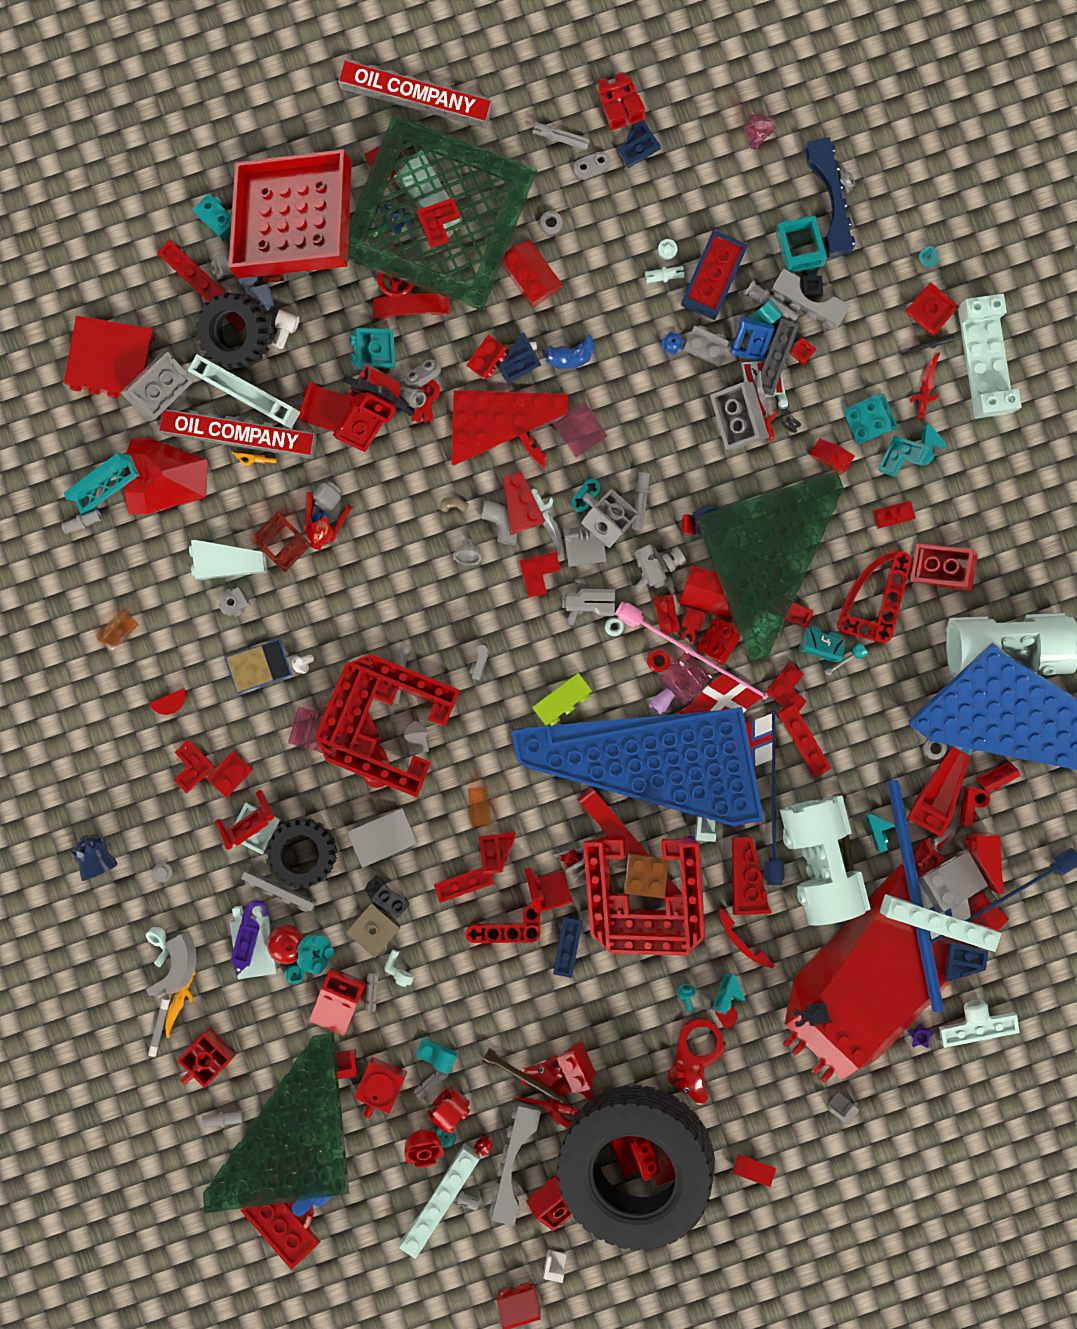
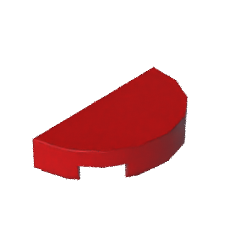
(169, 704)

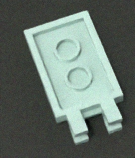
(261, 962)

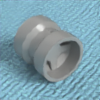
(673, 559)

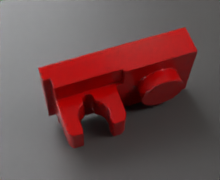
(894, 514)
(998, 776)

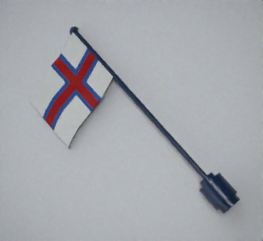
(762, 747)

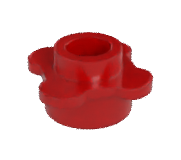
(570, 858)
(483, 1145)

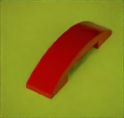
(411, 305)
(758, 957)

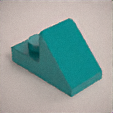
(932, 440)
(876, 826)
(728, 989)

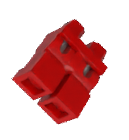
(620, 101)

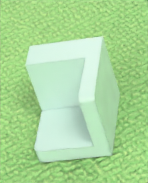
(705, 829)

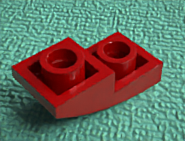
(535, 454)
(754, 1170)

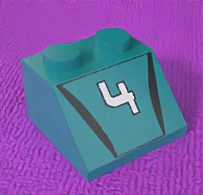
(822, 645)

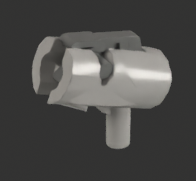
(652, 568)

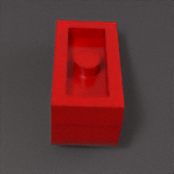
(968, 814)

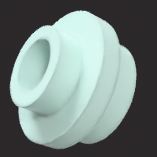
(614, 632)

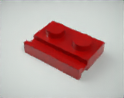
(230, 774)

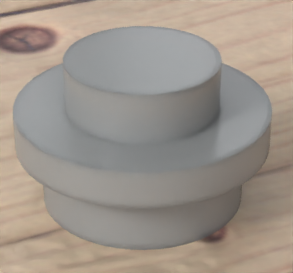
(162, 872)

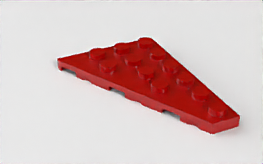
(493, 418)

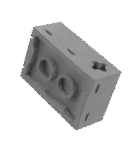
(157, 386)

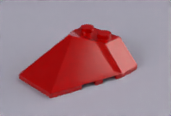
(165, 477)

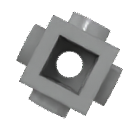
(240, 602)

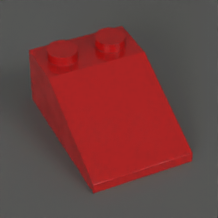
(944, 566)
(986, 853)

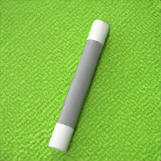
(159, 1027)

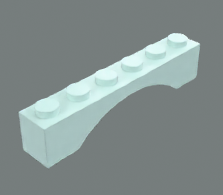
(244, 391)
(940, 923)
(440, 1201)

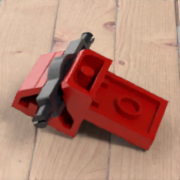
(373, 403)

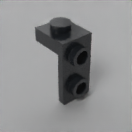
(385, 897)

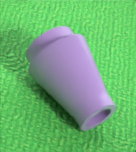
(661, 701)

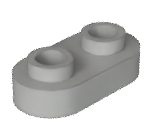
(593, 166)
(422, 374)

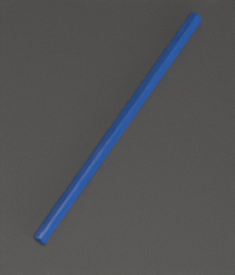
(915, 894)

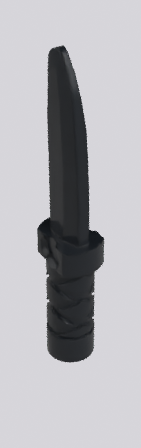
(932, 344)

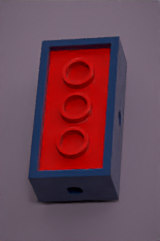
(714, 275)

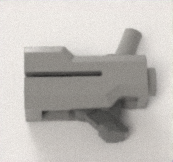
(589, 600)

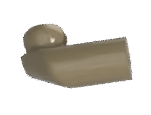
(451, 502)

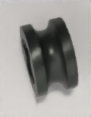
(791, 424)

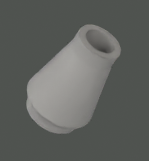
(413, 397)

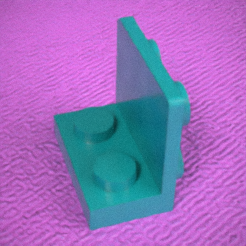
(870, 418)

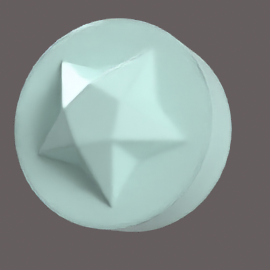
(667, 249)

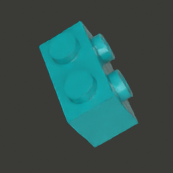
(214, 216)

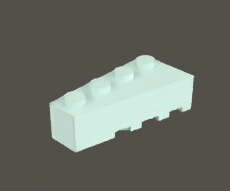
(433, 199)

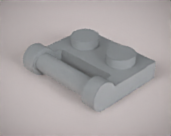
(478, 667)

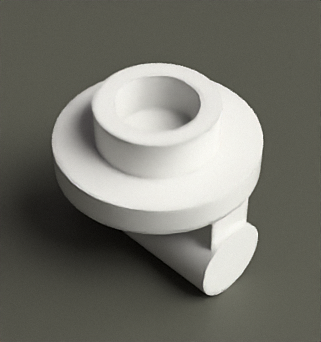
(300, 664)

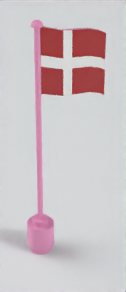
(721, 694)

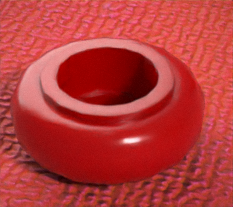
(664, 654)

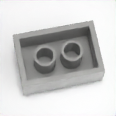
(739, 416)

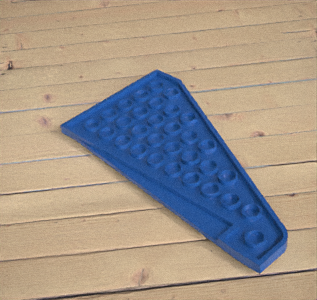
(1003, 711)
(674, 761)

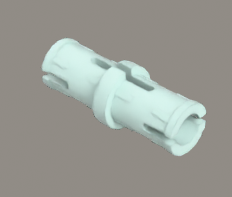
(664, 274)

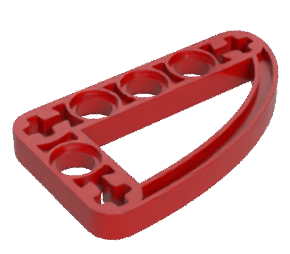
(890, 586)

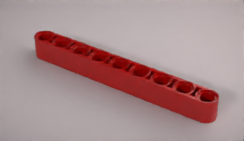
(616, 829)

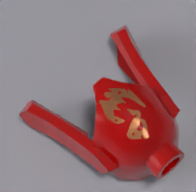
(320, 532)

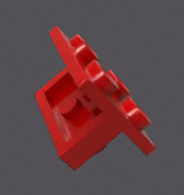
(719, 640)

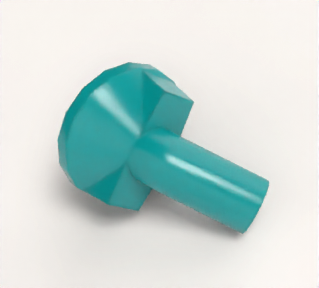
(685, 993)

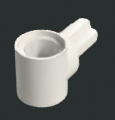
(286, 324)

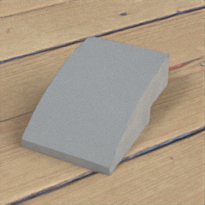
(382, 837)

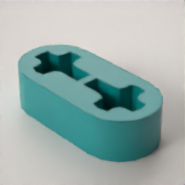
(582, 491)

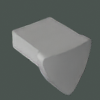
(416, 738)

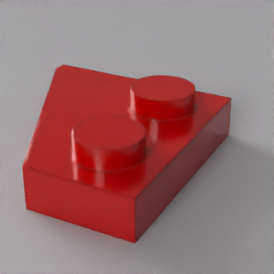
(495, 851)

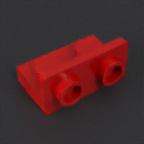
(486, 357)

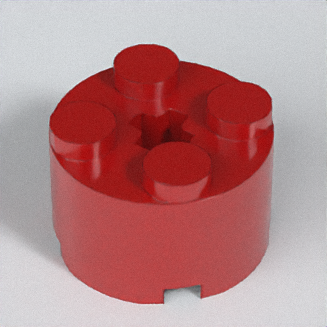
(449, 1109)

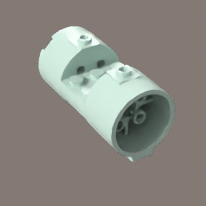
(1040, 643)
(831, 892)

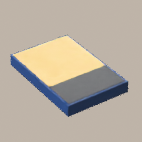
(258, 666)

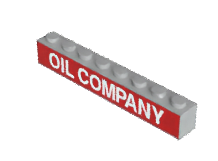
(415, 93)
(238, 433)

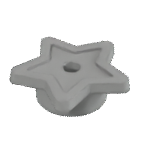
(847, 180)

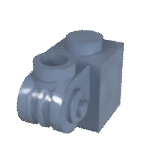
(261, 292)

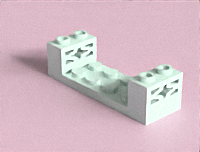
(987, 357)

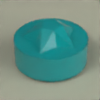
(929, 256)
(294, 974)
(446, 1138)

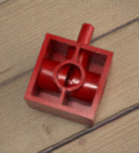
(205, 1058)
(380, 1086)

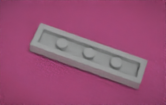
(285, 894)

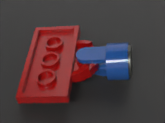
(287, 1227)

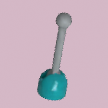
(858, 652)

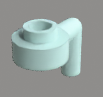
(157, 937)
(402, 977)

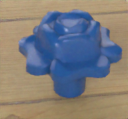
(672, 343)

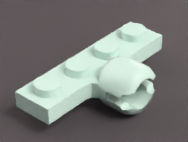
(978, 1025)

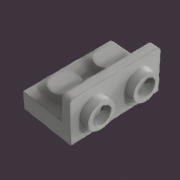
(706, 345)

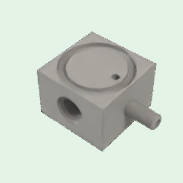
(609, 517)

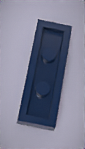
(567, 947)

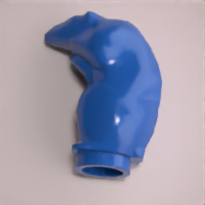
(570, 358)

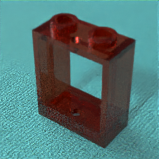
(291, 552)

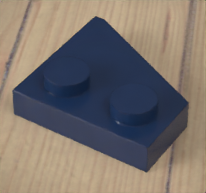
(639, 145)
(519, 360)
(964, 961)

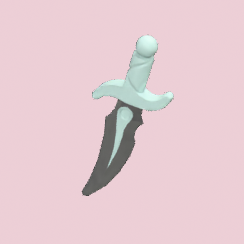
(550, 525)

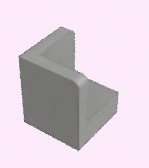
(842, 1108)

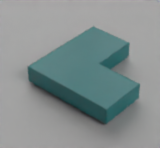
(900, 450)

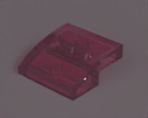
(580, 430)
(685, 677)
(305, 729)

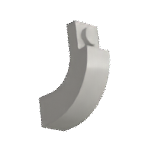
(182, 966)

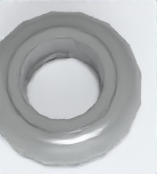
(551, 230)
(926, 749)

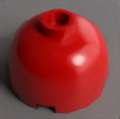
(283, 944)
(423, 1148)

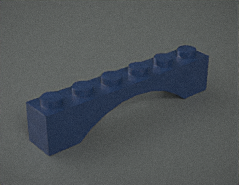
(821, 160)

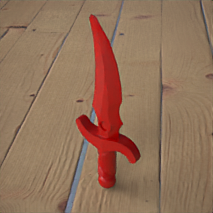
(926, 387)
(555, 1107)

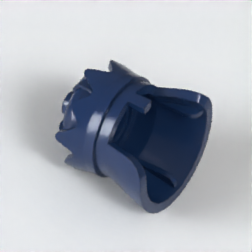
(93, 857)

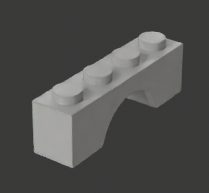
(828, 312)

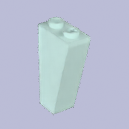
(222, 561)

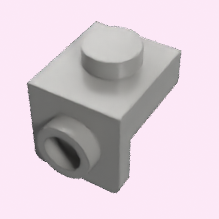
(220, 266)

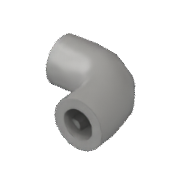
(498, 514)

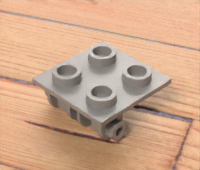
(583, 547)

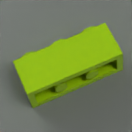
(562, 700)

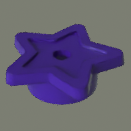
(925, 1036)

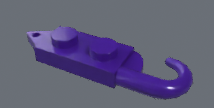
(246, 937)

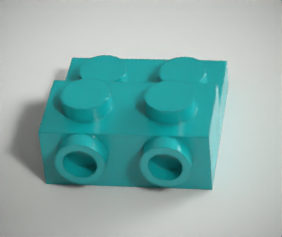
(373, 348)

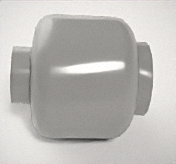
(326, 496)

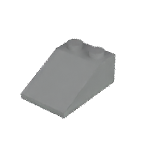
(953, 882)

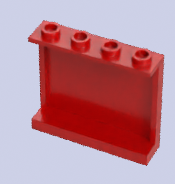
(106, 355)

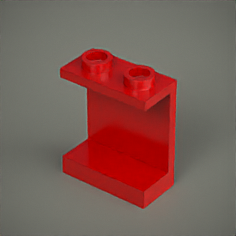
(323, 407)
(635, 1154)

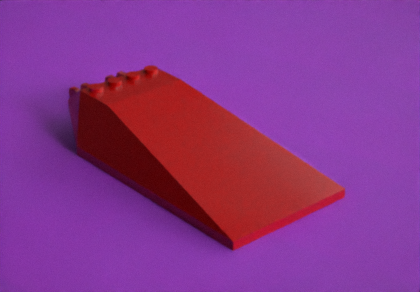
(871, 980)

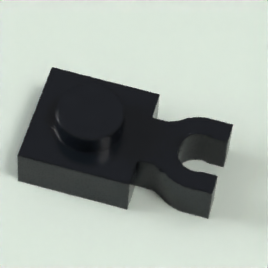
(812, 284)
(814, 1014)

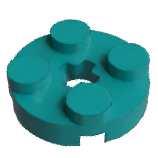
(323, 953)

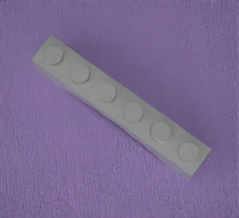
(525, 1124)

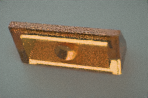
(116, 630)
(479, 806)

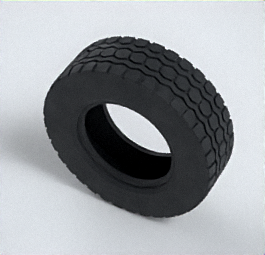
(626, 1218)

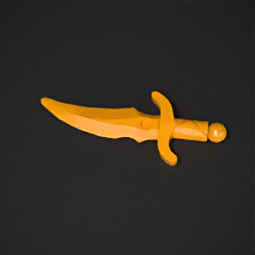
(176, 1006)

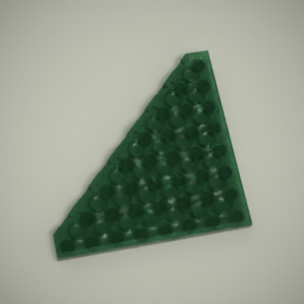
(764, 553)
(293, 1144)

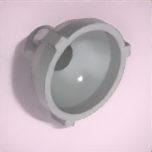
(467, 553)

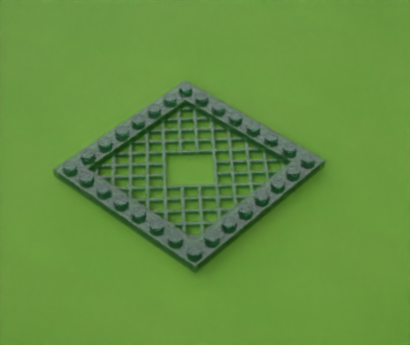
(468, 155)

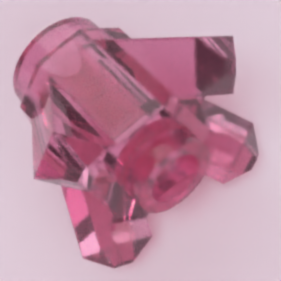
(758, 129)

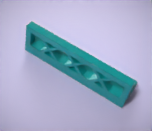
(102, 475)

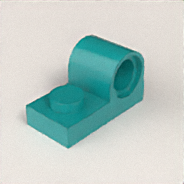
(766, 314)
(437, 1054)

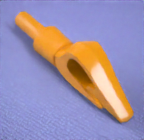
(253, 458)

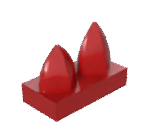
(666, 614)

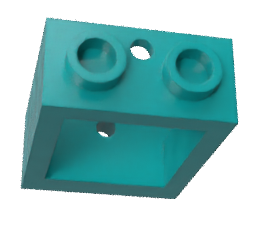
(804, 261)

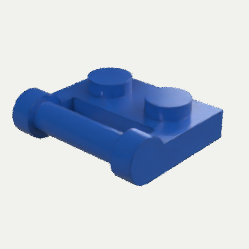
(757, 342)

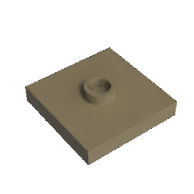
(373, 930)

